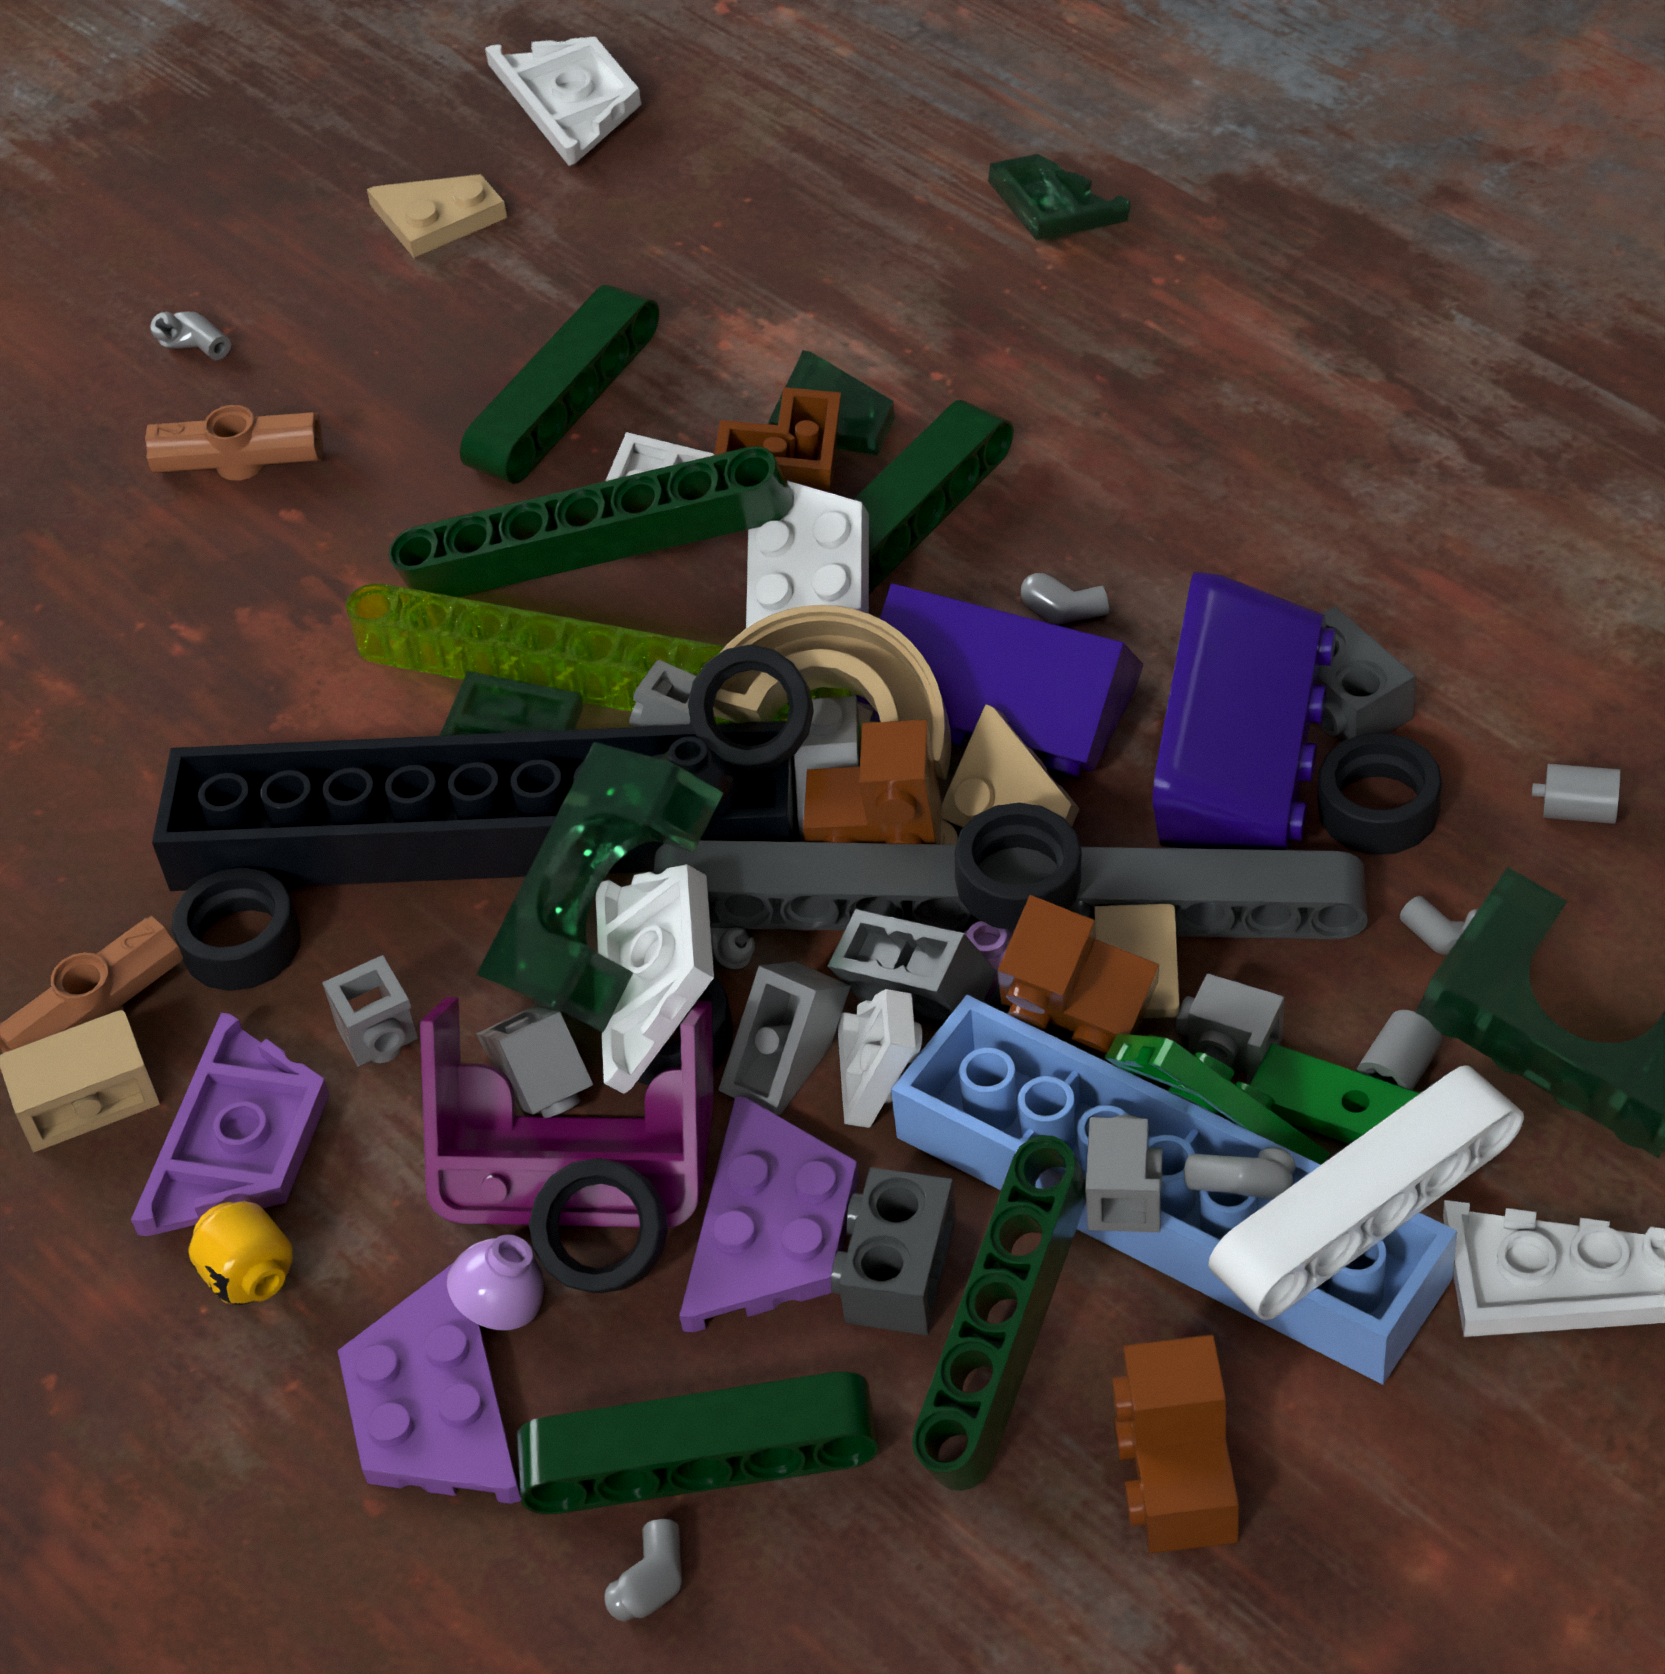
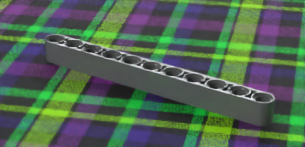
(1211, 889)

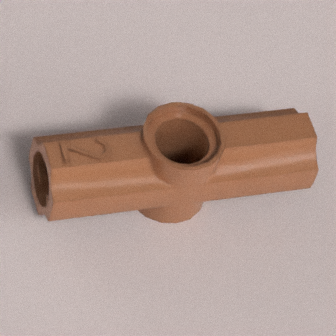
(234, 442)
(94, 984)

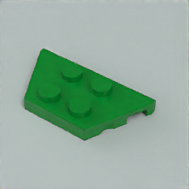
(1208, 1085)

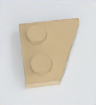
(437, 210)
(999, 772)

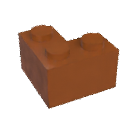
(801, 442)
(885, 798)
(1072, 980)
(1175, 1433)

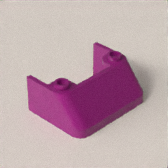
(492, 1164)

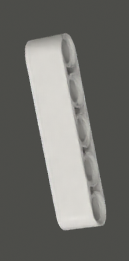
(1365, 1192)

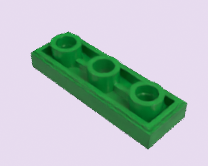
(1326, 1095)

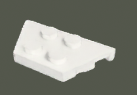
(568, 91)
(809, 556)
(665, 938)

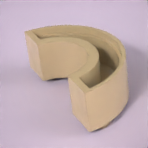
(843, 651)

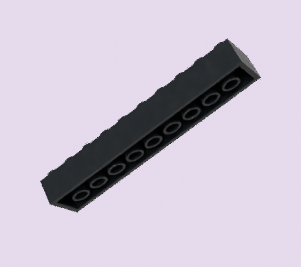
(417, 804)

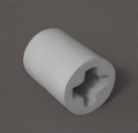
(1580, 793)
(1402, 1050)

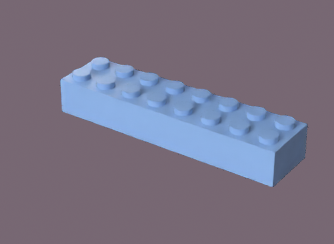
(999, 1081)

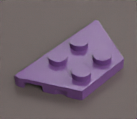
(234, 1133)
(769, 1219)
(427, 1400)

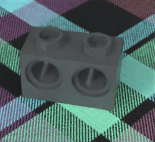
(1364, 684)
(911, 958)
(907, 1250)

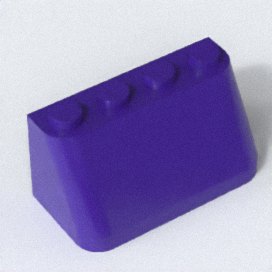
(1048, 680)
(1240, 719)

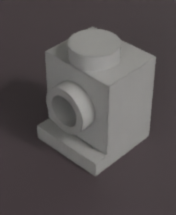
(662, 697)
(1232, 1023)
(378, 1028)
(1122, 1176)

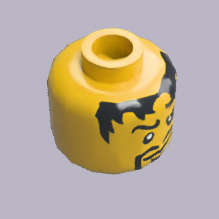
(238, 1250)

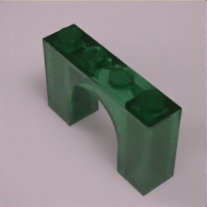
(608, 811)
(1489, 1004)

